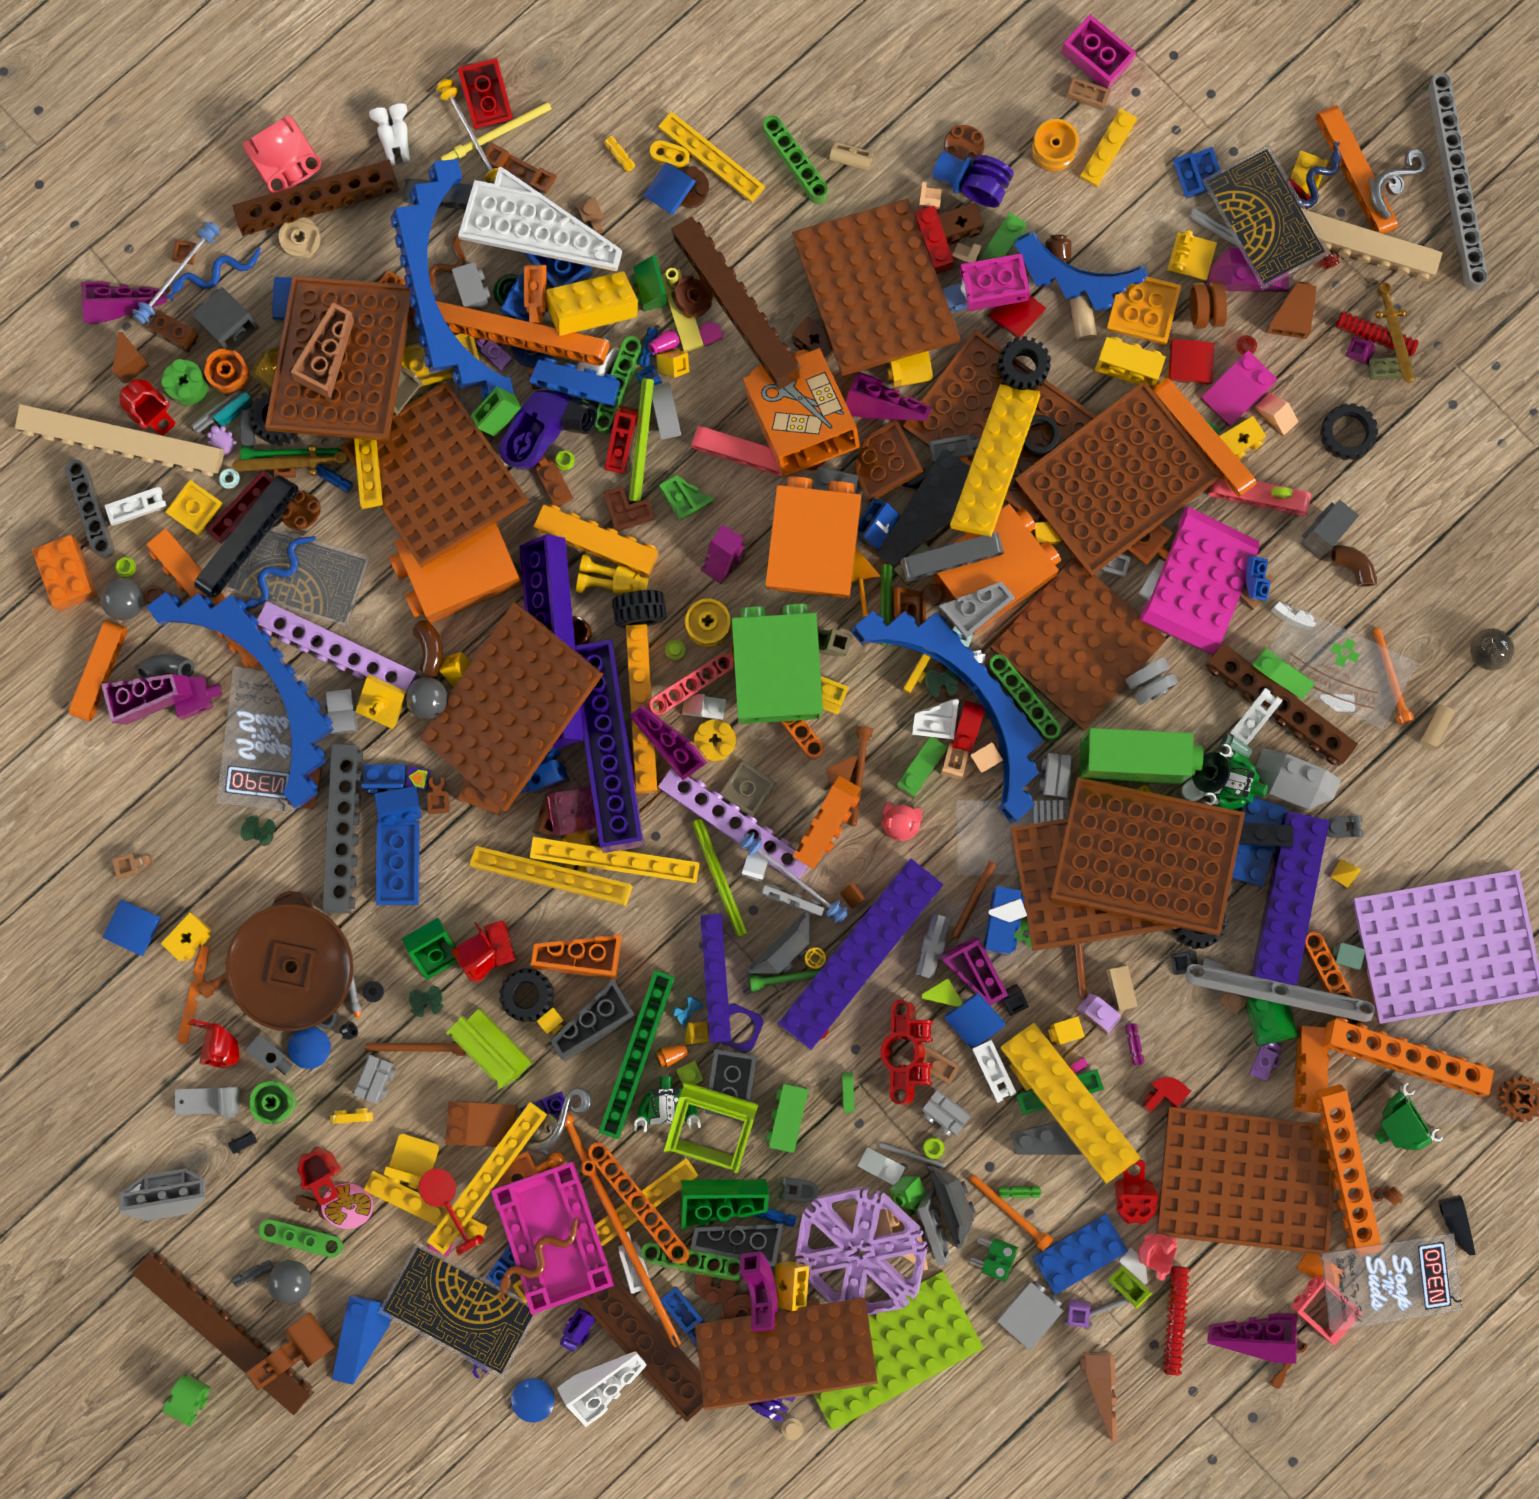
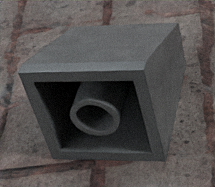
(225, 319)

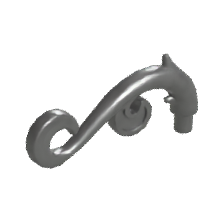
(1398, 184)
(558, 1124)

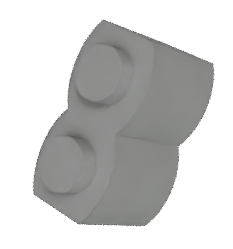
(341, 710)

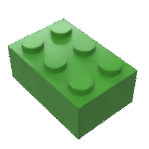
(787, 1118)

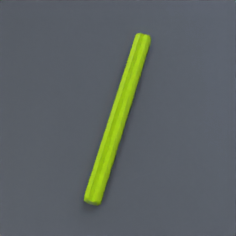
(641, 439)
(719, 878)

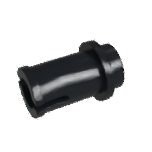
(242, 1142)

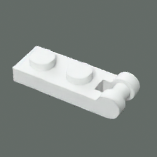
(135, 506)
(1255, 717)
(993, 1070)

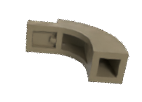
(834, 642)

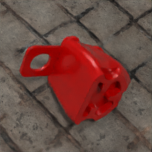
(145, 405)
(475, 956)
(219, 1046)
(317, 1170)
(1135, 1197)

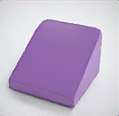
(1079, 1313)

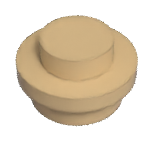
(792, 1428)

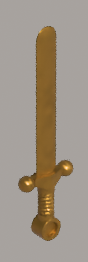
(1395, 330)
(291, 462)

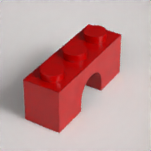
(934, 239)

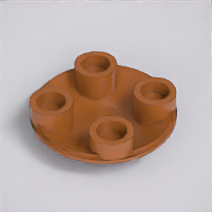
(964, 142)
(302, 511)

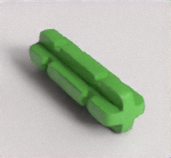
(1019, 1192)

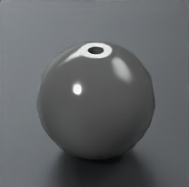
(122, 599)
(426, 698)
(289, 1282)

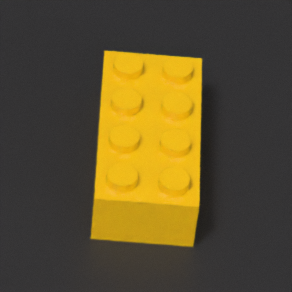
(591, 303)

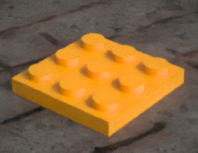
(1145, 310)

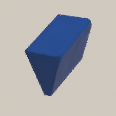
(650, 373)

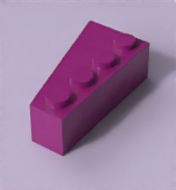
(141, 697)

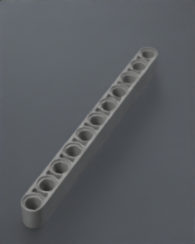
(1453, 189)

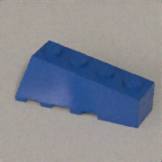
(576, 382)

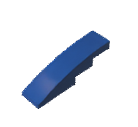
(682, 1312)

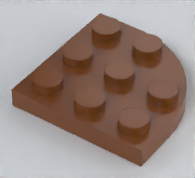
(886, 461)

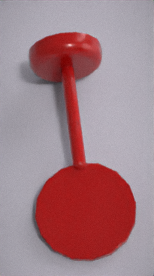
(437, 1190)

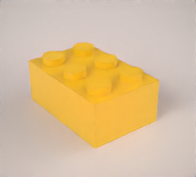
(1129, 362)

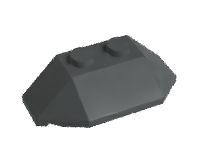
(784, 949)
(954, 1203)

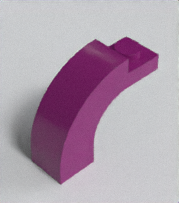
(762, 1288)

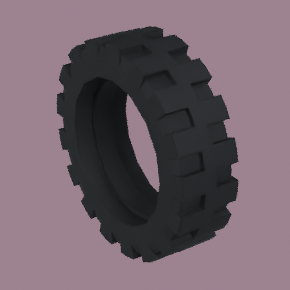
(1353, 411)

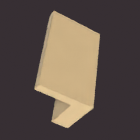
(1122, 988)

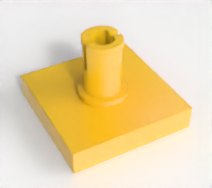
(381, 701)

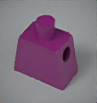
(201, 698)

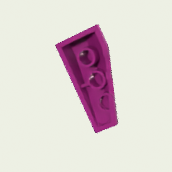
(107, 302)
(873, 400)

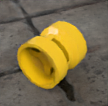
(815, 958)

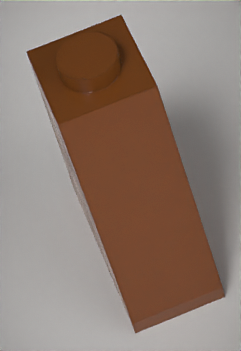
(1296, 313)

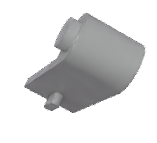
(208, 1101)

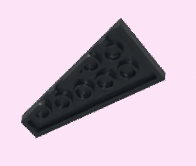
(928, 509)

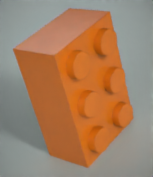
(64, 572)

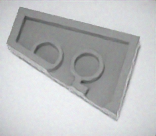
(975, 609)
(793, 900)
(932, 1232)

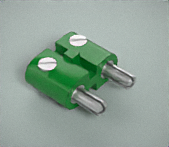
(999, 1258)

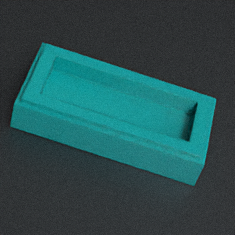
(232, 410)

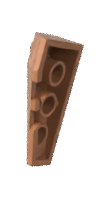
(1100, 1375)

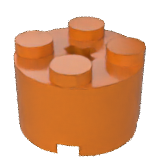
(224, 360)

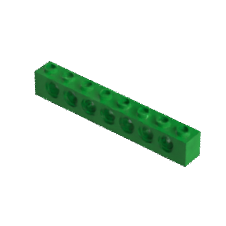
(636, 1055)

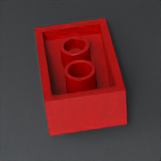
(485, 92)

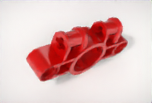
(916, 1073)

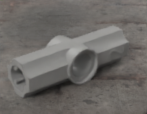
(932, 946)

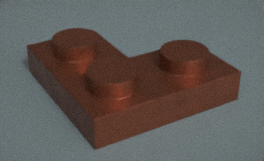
(626, 515)

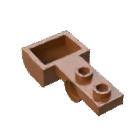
(306, 1343)

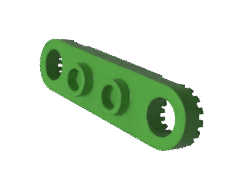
(300, 1238)

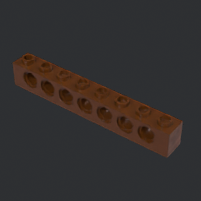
(315, 197)
(1343, 744)

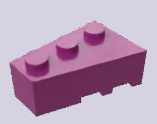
(724, 551)
(975, 969)

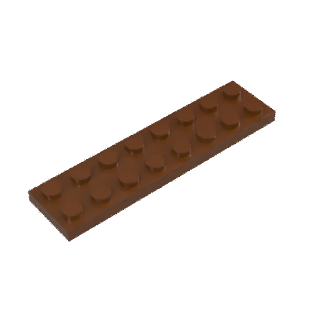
(638, 1331)

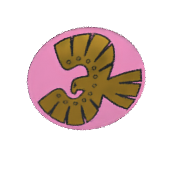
(350, 1208)

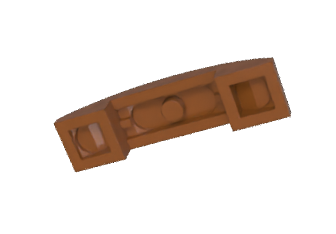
(538, 179)

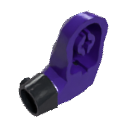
(540, 424)

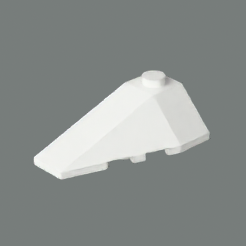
(593, 1389)

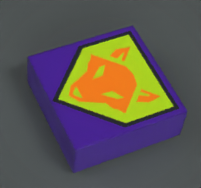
(417, 777)

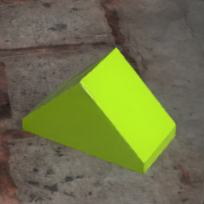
(944, 994)

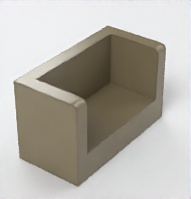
(407, 387)

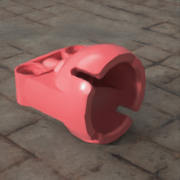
(281, 154)

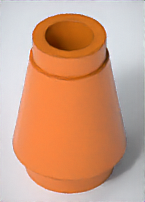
(669, 1055)

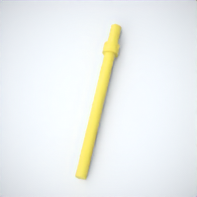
(460, 151)

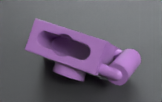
(494, 353)
(1265, 1060)

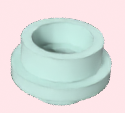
(225, 474)

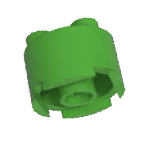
(185, 371)
(260, 1102)
(186, 1399)

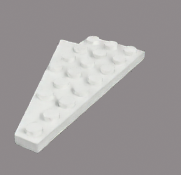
(525, 221)

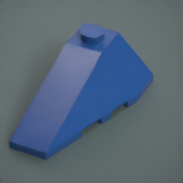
(359, 1337)

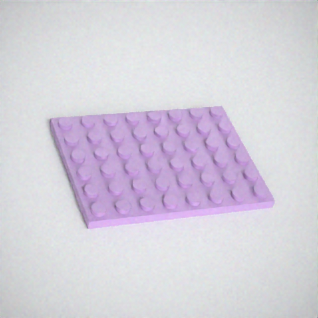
(1448, 946)

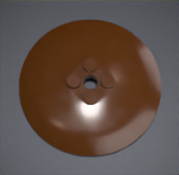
(259, 972)

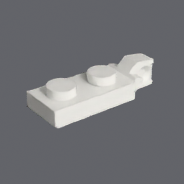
(631, 1275)

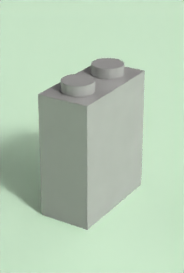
(1030, 1314)

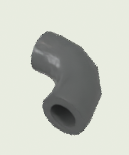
(165, 664)

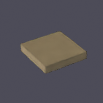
(747, 788)

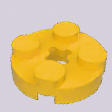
(722, 730)

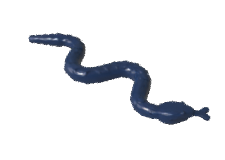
(1335, 160)

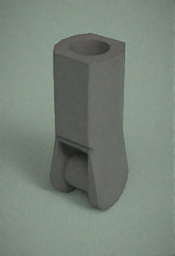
(247, 429)

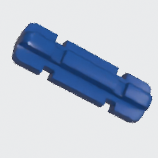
(644, 358)
(334, 478)
(778, 1217)

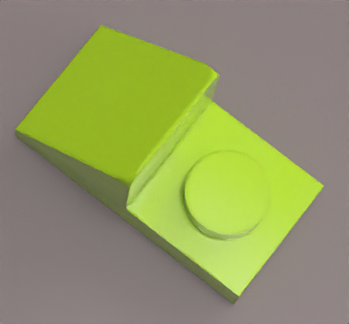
(1129, 1287)

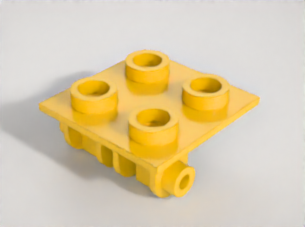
(1192, 255)

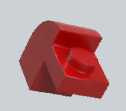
(968, 726)
(1168, 1088)

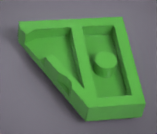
(684, 497)

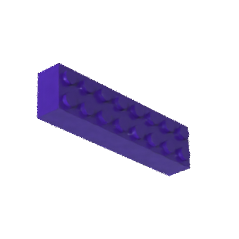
(1290, 901)

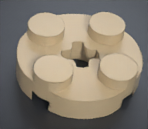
(304, 248)

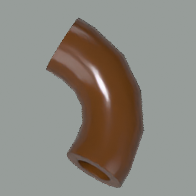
(1357, 562)
(431, 648)

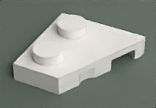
(937, 720)

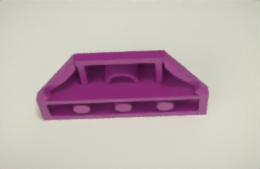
(1237, 275)

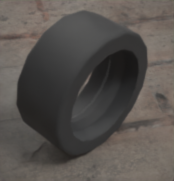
(1051, 424)

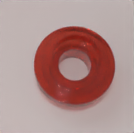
(1330, 261)
(1249, 340)

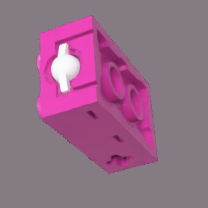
(994, 282)

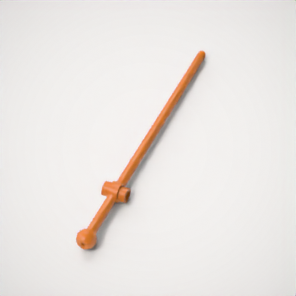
(619, 1228)

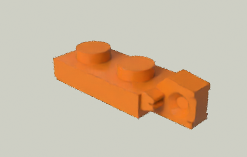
(535, 292)

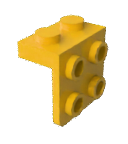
(910, 370)
(411, 1160)

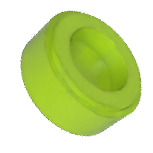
(1281, 492)
(933, 1148)

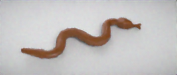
(446, 267)
(538, 1251)

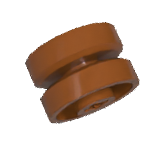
(1208, 305)

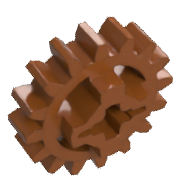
(1514, 1104)

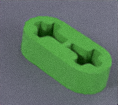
(848, 1092)

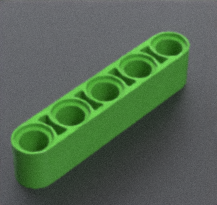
(794, 150)
(624, 377)
(1022, 687)
(701, 1268)

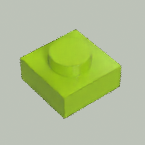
(690, 1073)

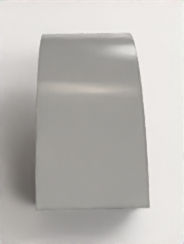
(665, 411)

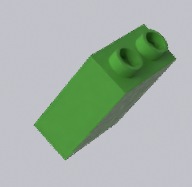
(777, 665)
(1138, 756)

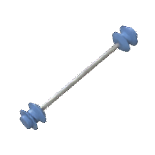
(206, 236)
(833, 909)

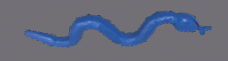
(178, 284)
(253, 603)

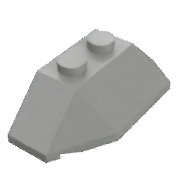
(1296, 779)
(163, 1195)

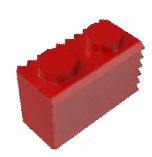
(499, 939)

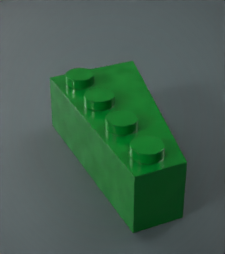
(720, 1200)

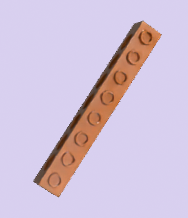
(1336, 1040)
(1326, 1100)

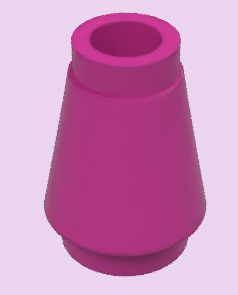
(664, 342)

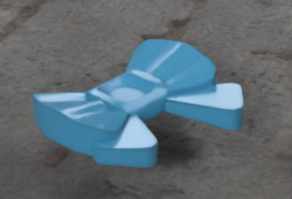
(683, 1015)

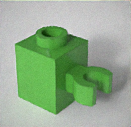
(908, 1193)

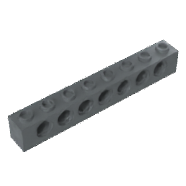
(339, 755)

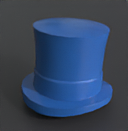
(952, 170)

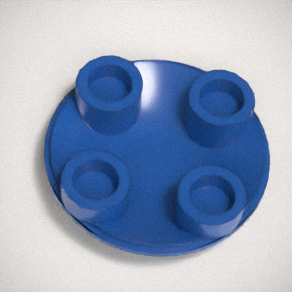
(309, 1048)
(532, 1400)

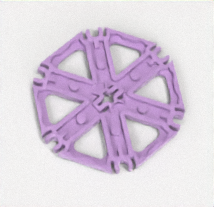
(850, 1239)

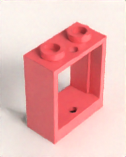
(1302, 1300)

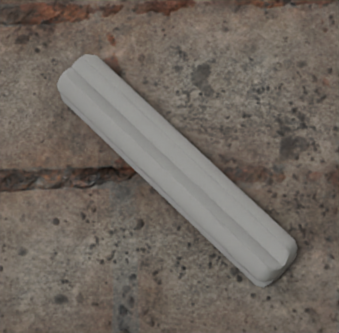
(1212, 225)
(207, 419)

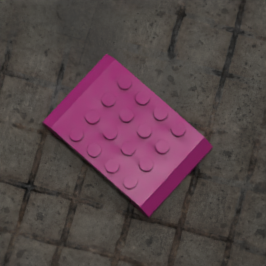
(1200, 581)
(548, 1207)

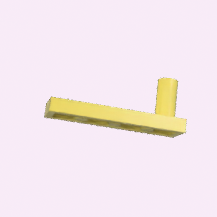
(686, 327)

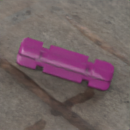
(1134, 1044)

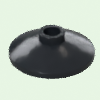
(1212, 763)

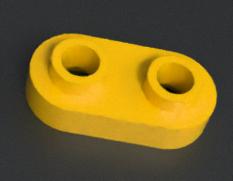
(670, 154)
(342, 1117)

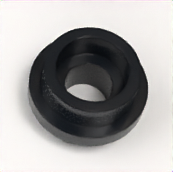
(380, 991)

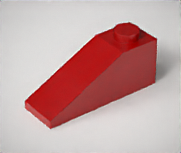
(621, 439)

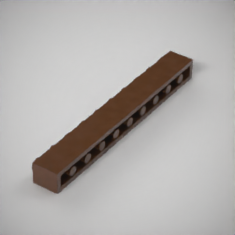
(736, 303)
(219, 1328)

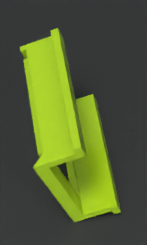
(490, 1047)
(717, 1103)

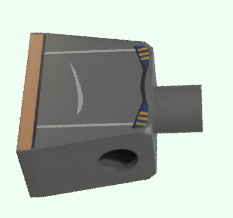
(259, 1050)

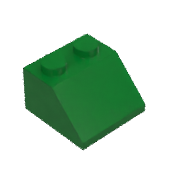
(650, 284)
(430, 948)
(1270, 1021)

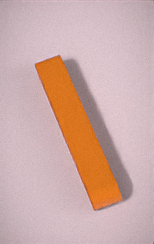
(1354, 166)
(1208, 441)
(792, 726)
(631, 1195)

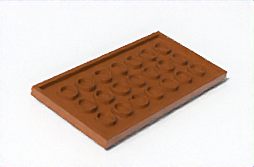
(804, 1355)

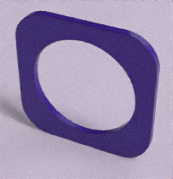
(758, 1023)

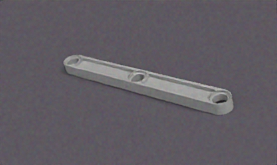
(1265, 990)

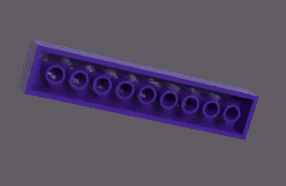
(549, 601)
(609, 754)
(860, 954)

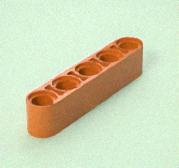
(97, 670)
(1330, 968)

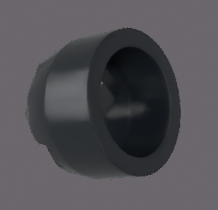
(348, 1031)

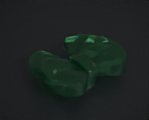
(935, 680)
(251, 830)
(432, 997)

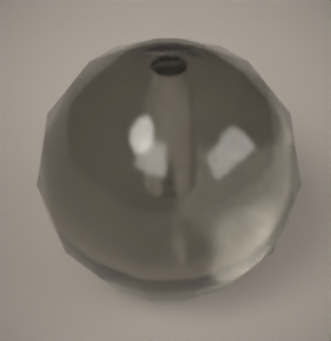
(1492, 649)

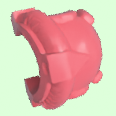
(901, 821)
(1158, 1253)

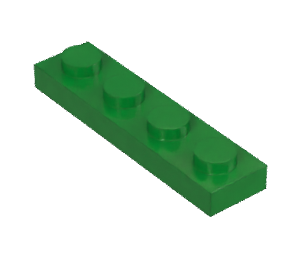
(1031, 1103)

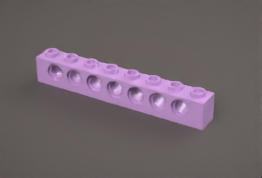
(272, 614)
(670, 787)

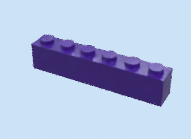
(715, 978)

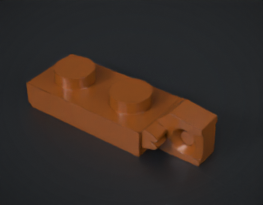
(553, 482)

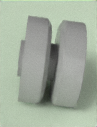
(1153, 683)

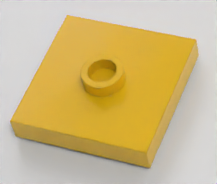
(194, 508)

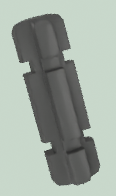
(252, 1273)

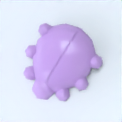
(221, 439)

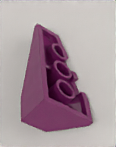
(676, 748)
(1265, 1338)

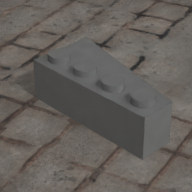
(594, 1022)
(1043, 1140)
(739, 1240)

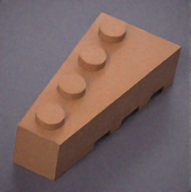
(323, 354)

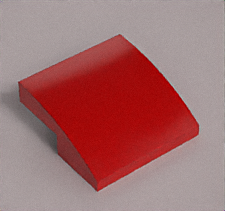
(1017, 317)
(1191, 361)

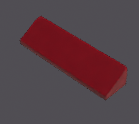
(236, 511)

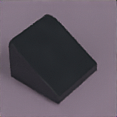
(1182, 960)
(1015, 1000)

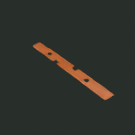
(193, 991)

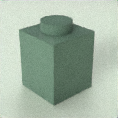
(1348, 956)

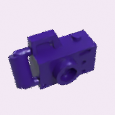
(577, 1329)

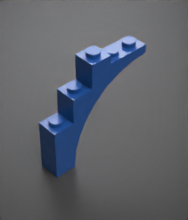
(1099, 286)

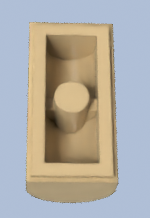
(851, 156)
(1083, 318)
(1437, 727)

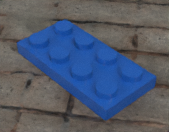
(1254, 861)
(398, 863)
(1080, 1254)

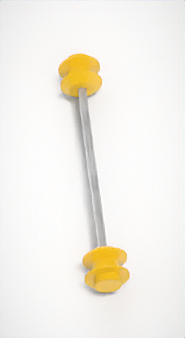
(449, 93)

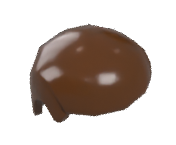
(582, 631)

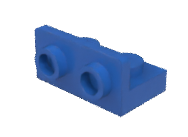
(383, 777)

